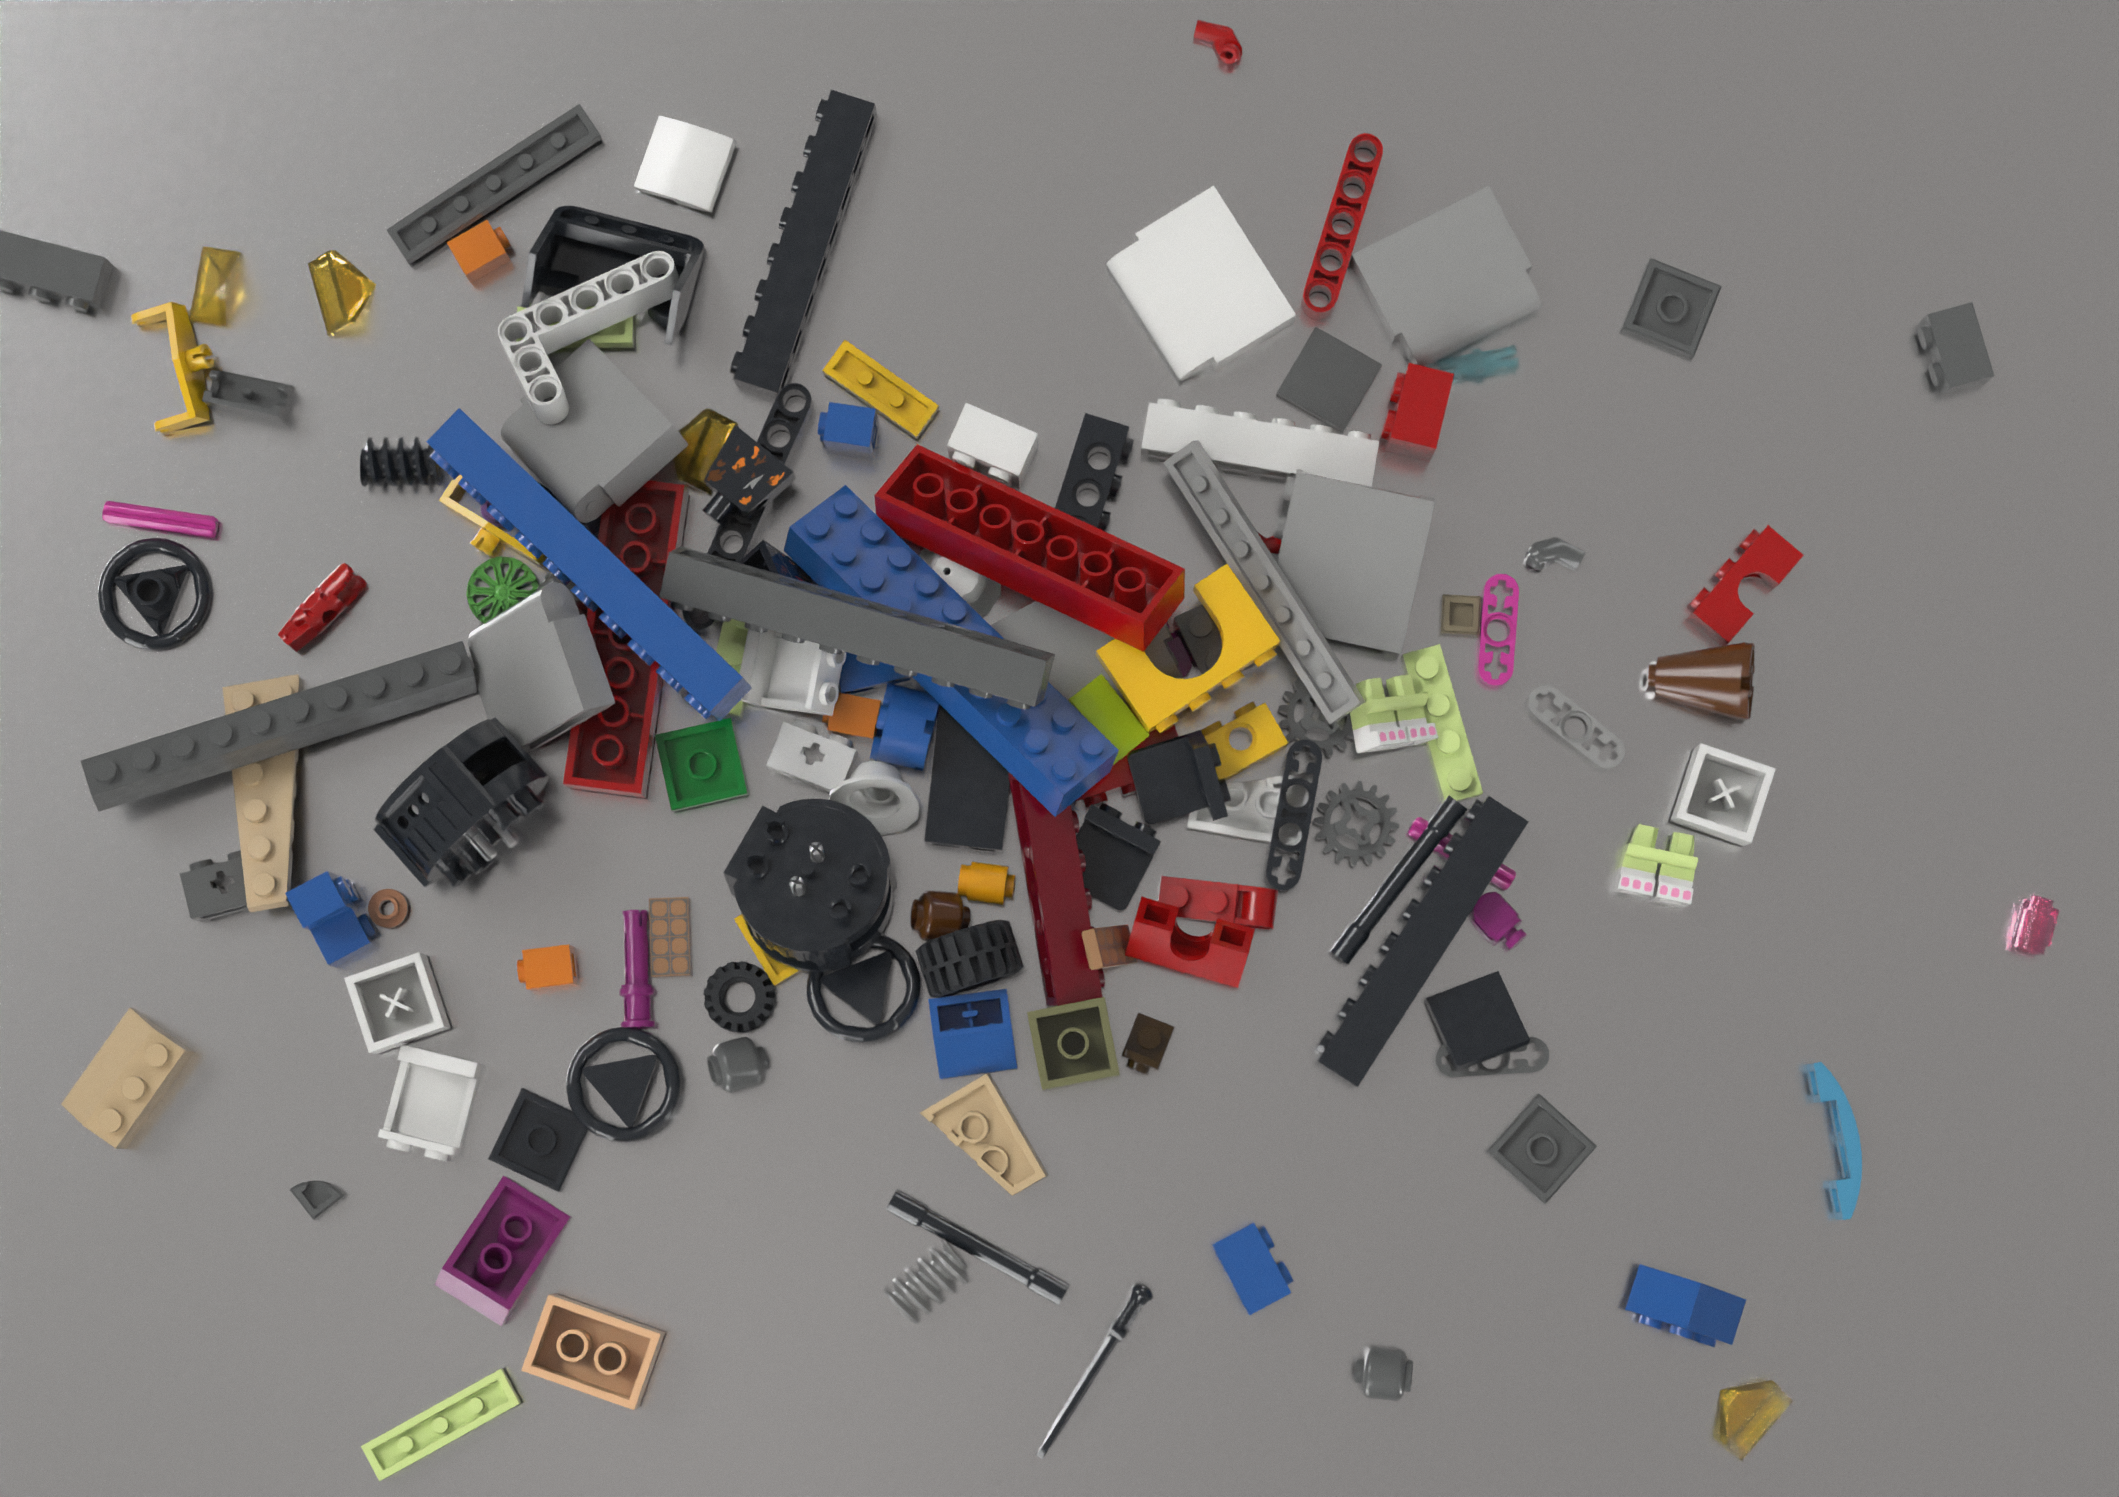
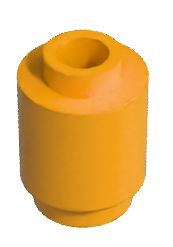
(986, 883)

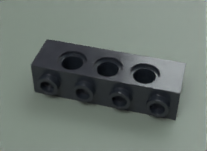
(1095, 436)

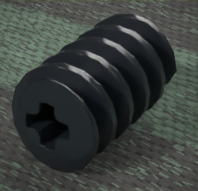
(398, 463)

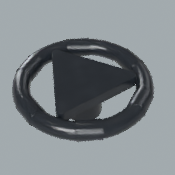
(154, 593)
(864, 990)
(623, 1084)

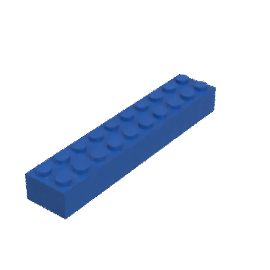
(858, 554)
(581, 558)

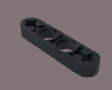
(1297, 815)

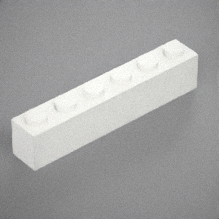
(1259, 446)

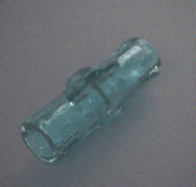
(1480, 363)

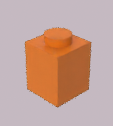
(480, 250)
(854, 717)
(548, 967)

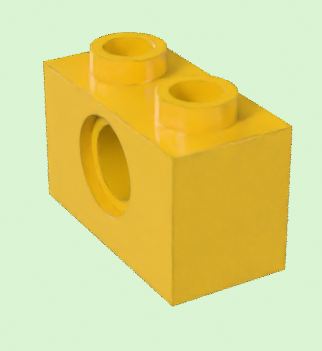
(1264, 735)

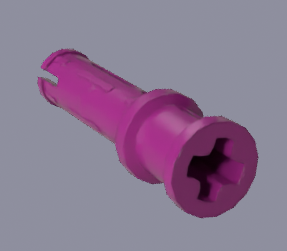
(637, 990)

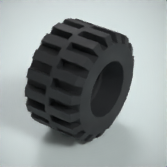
(969, 958)

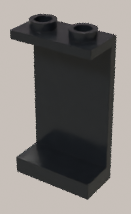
(965, 792)

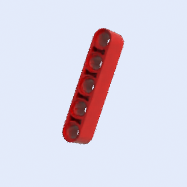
(1342, 208)

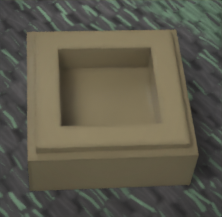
(1460, 615)

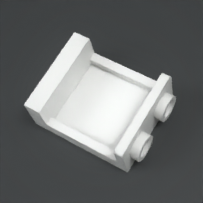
(790, 674)
(430, 1102)

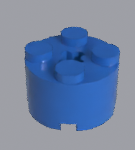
(904, 727)

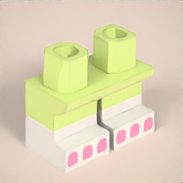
(1390, 720)
(1674, 870)

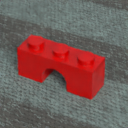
(1764, 557)
(1214, 956)

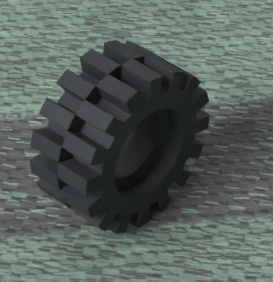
(715, 997)

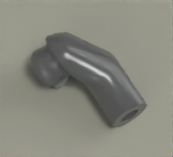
(1553, 549)

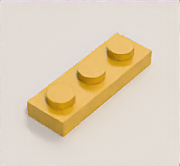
(880, 389)

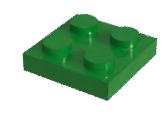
(701, 764)

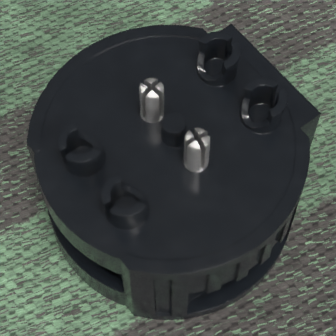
(461, 804)
(812, 883)

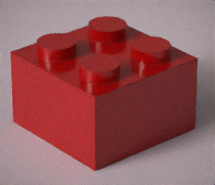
(1419, 411)

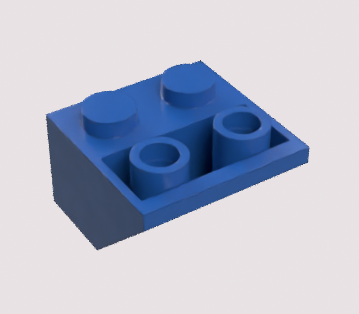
(973, 1033)

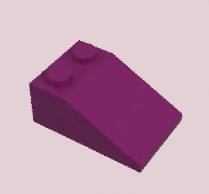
(501, 1250)

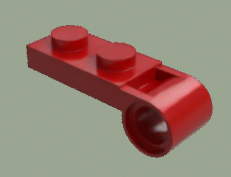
(1227, 901)

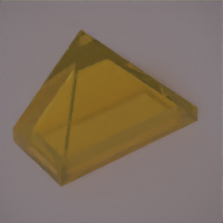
(215, 286)
(340, 290)
(705, 438)
(1749, 1413)

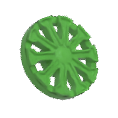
(502, 591)

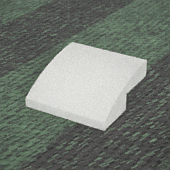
(685, 164)

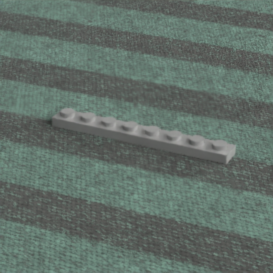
(1264, 581)

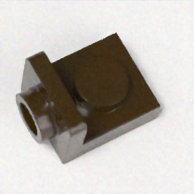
(1147, 1044)

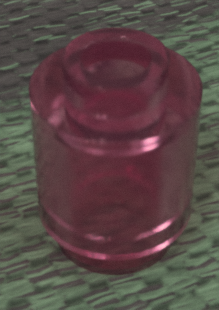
(2035, 925)

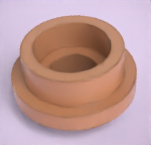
(397, 916)

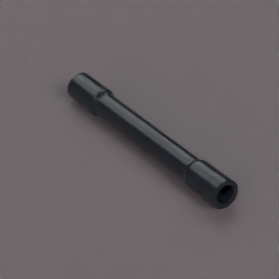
(1359, 931)
(921, 1216)

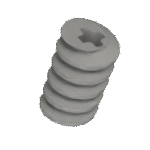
(928, 1282)

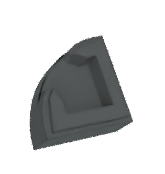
(317, 1197)

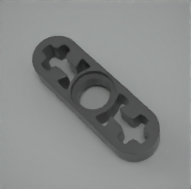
(1521, 1064)

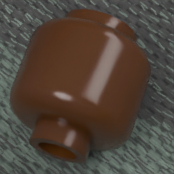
(938, 914)

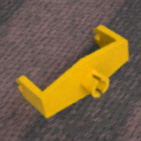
(187, 361)
(488, 535)

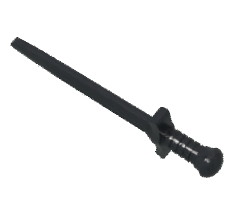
(1117, 1331)

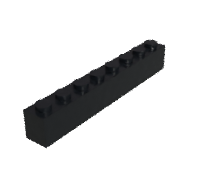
(804, 244)
(1421, 941)

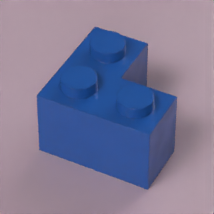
(329, 911)
(1687, 1305)

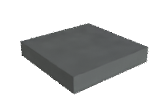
(1671, 308)
(1329, 379)
(1541, 1148)

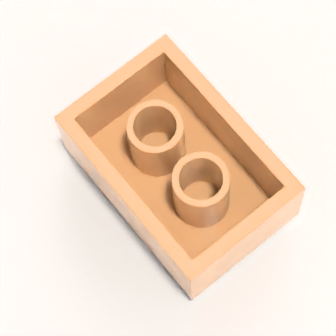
(593, 1351)

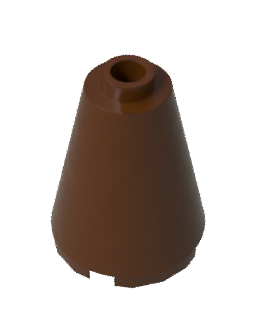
(1708, 679)

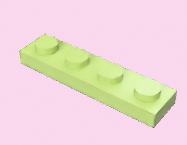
(1451, 750)
(441, 1424)

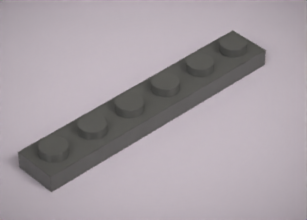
(494, 184)

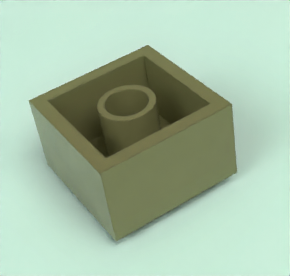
(1073, 1043)

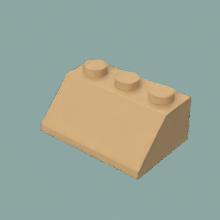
(126, 1079)

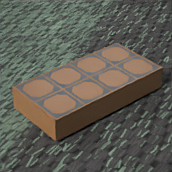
(670, 937)
(1107, 947)

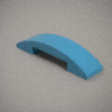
(1844, 1190)

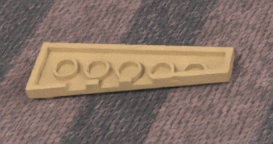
(265, 803)

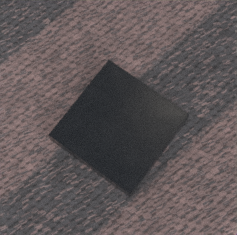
(1477, 1021)
(539, 1140)

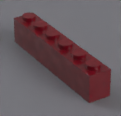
(1056, 898)

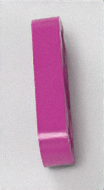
(1509, 602)

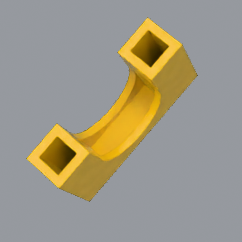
(1244, 641)

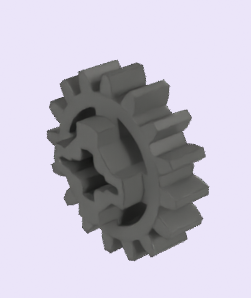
(1306, 725)
(1372, 818)

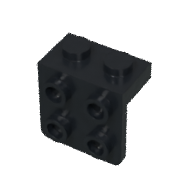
(1178, 778)
(1114, 855)

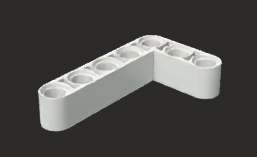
(576, 323)

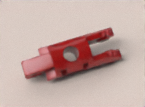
(322, 607)

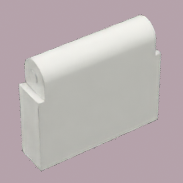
(1200, 286)

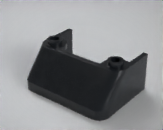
(588, 243)

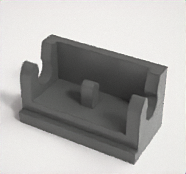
(249, 396)

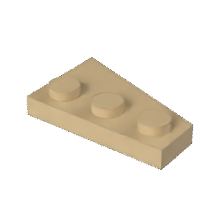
(989, 1133)

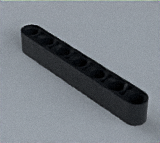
(749, 529)

